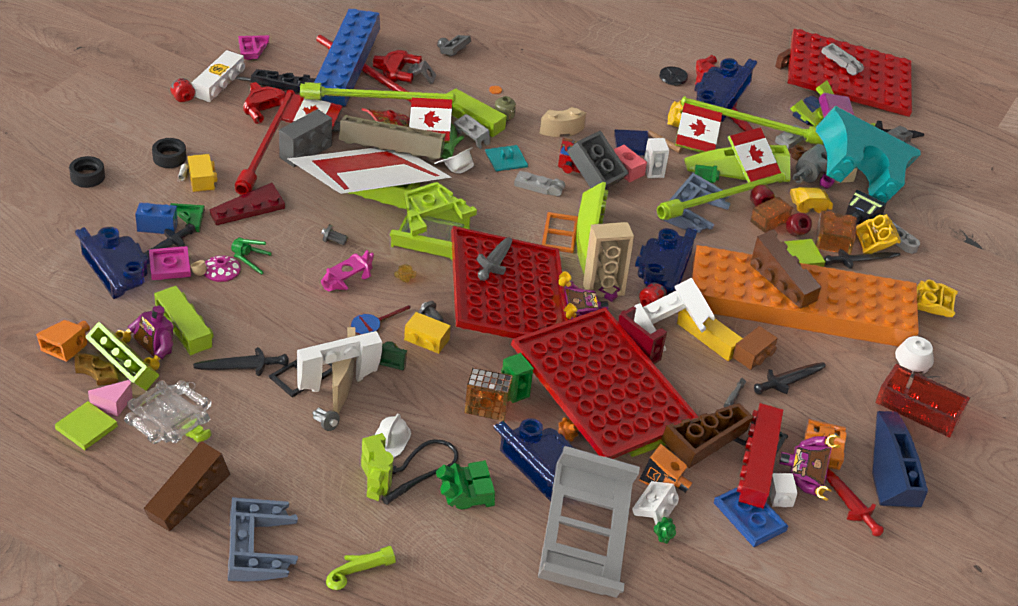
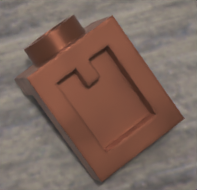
(783, 59)

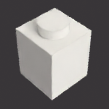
(782, 490)

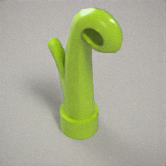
(359, 563)

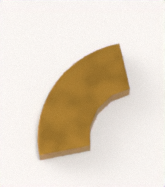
(98, 369)

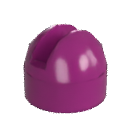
(826, 181)

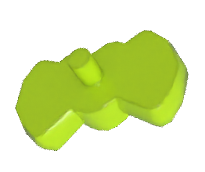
(199, 434)

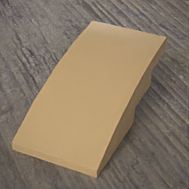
(342, 377)

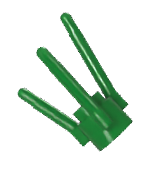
(242, 247)

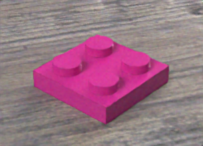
(169, 263)

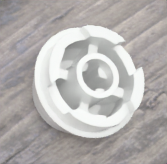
(915, 354)

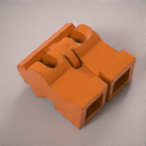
(819, 428)

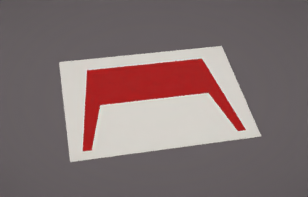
(367, 169)

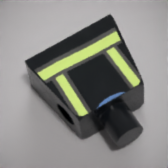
(864, 207)

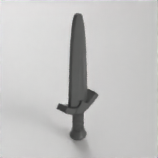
(493, 261)

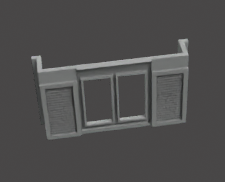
(602, 484)

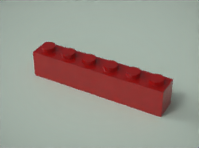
(760, 456)

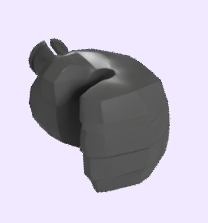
(811, 164)

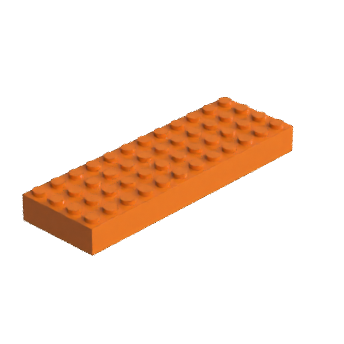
(846, 307)

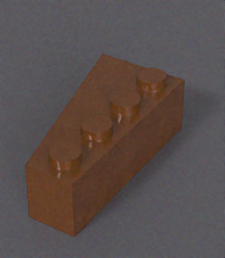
(704, 435)

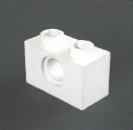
(656, 157)

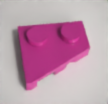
(252, 46)

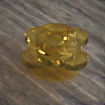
(405, 273)

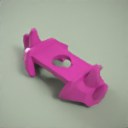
(335, 276)

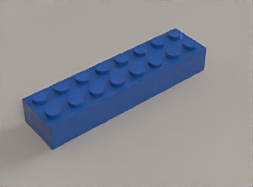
(348, 53)

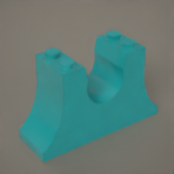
(860, 145)

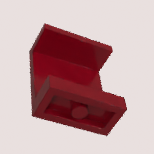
(649, 343)

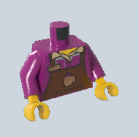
(577, 299)
(153, 333)
(810, 464)

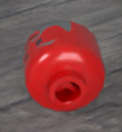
(182, 90)
(652, 293)

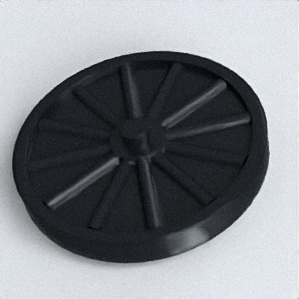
(673, 75)

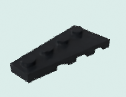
(284, 81)

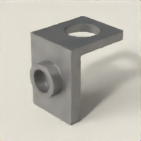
(422, 68)

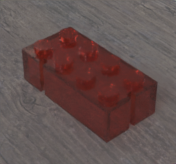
(924, 402)

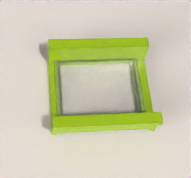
(436, 239)

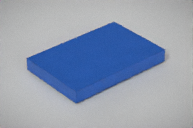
(751, 521)

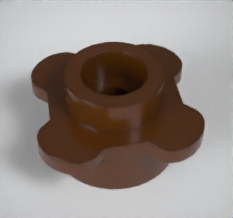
(797, 152)

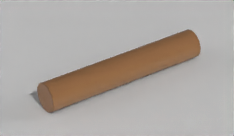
(671, 145)

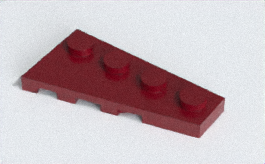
(254, 203)

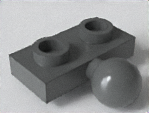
(453, 46)

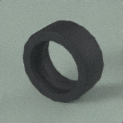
(172, 160)
(87, 163)

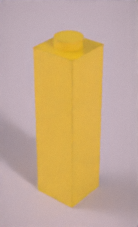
(716, 336)

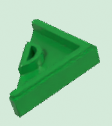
(191, 214)

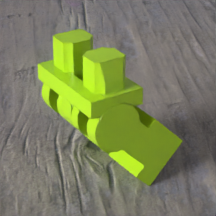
(377, 466)

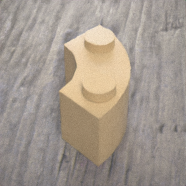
(562, 122)

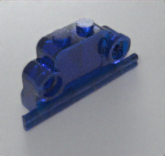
(725, 84)
(666, 258)
(114, 259)
(533, 451)

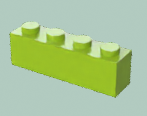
(482, 113)
(187, 324)
(122, 356)

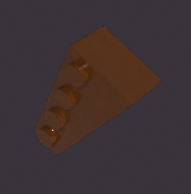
(784, 270)
(188, 486)

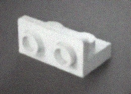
(657, 501)

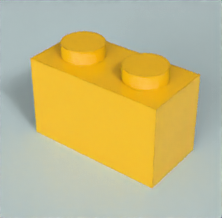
(201, 172)
(427, 332)

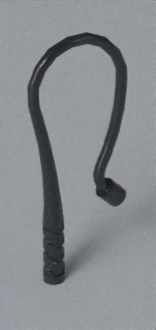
(408, 485)

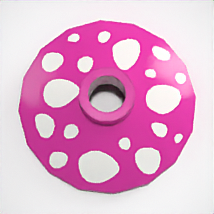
(222, 268)

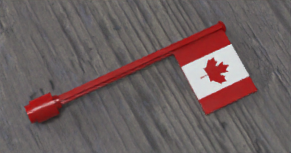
(291, 109)

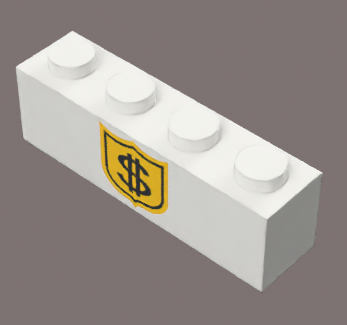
(218, 75)

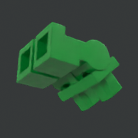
(467, 485)

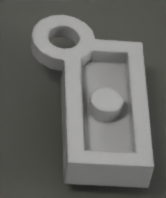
(789, 139)

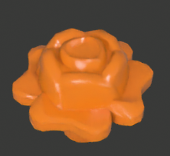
(568, 429)

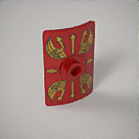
(389, 117)

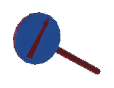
(369, 323)

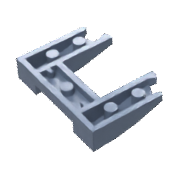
(691, 189)
(243, 562)

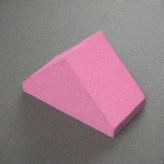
(111, 398)

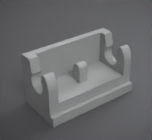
(473, 130)

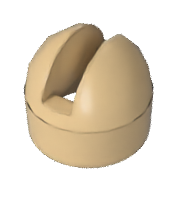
(199, 267)

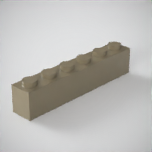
(392, 137)

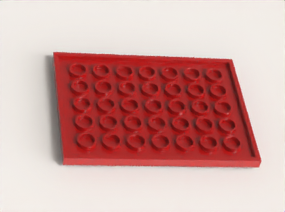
(881, 84)
(510, 303)
(603, 382)

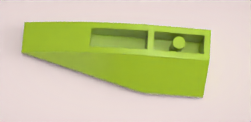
(728, 163)
(590, 213)

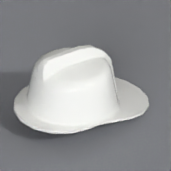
(460, 162)
(396, 434)

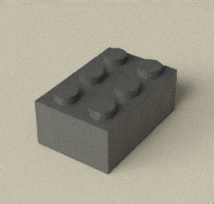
(305, 136)
(597, 161)

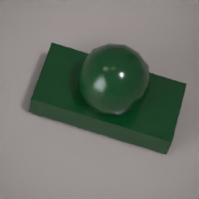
(393, 356)

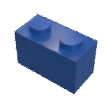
(156, 218)

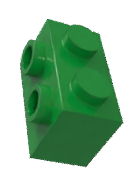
(522, 376)

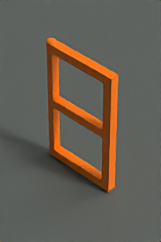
(560, 232)

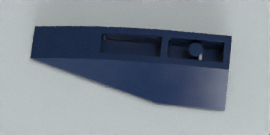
(896, 464)

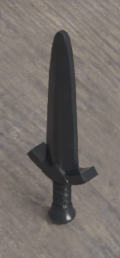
(244, 362)
(781, 381)

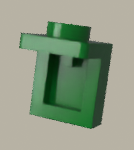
(708, 173)

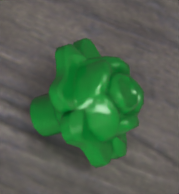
(665, 530)

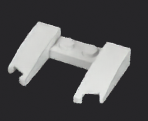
(686, 296)
(365, 347)

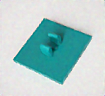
(506, 158)

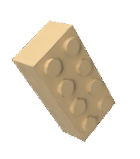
(608, 257)

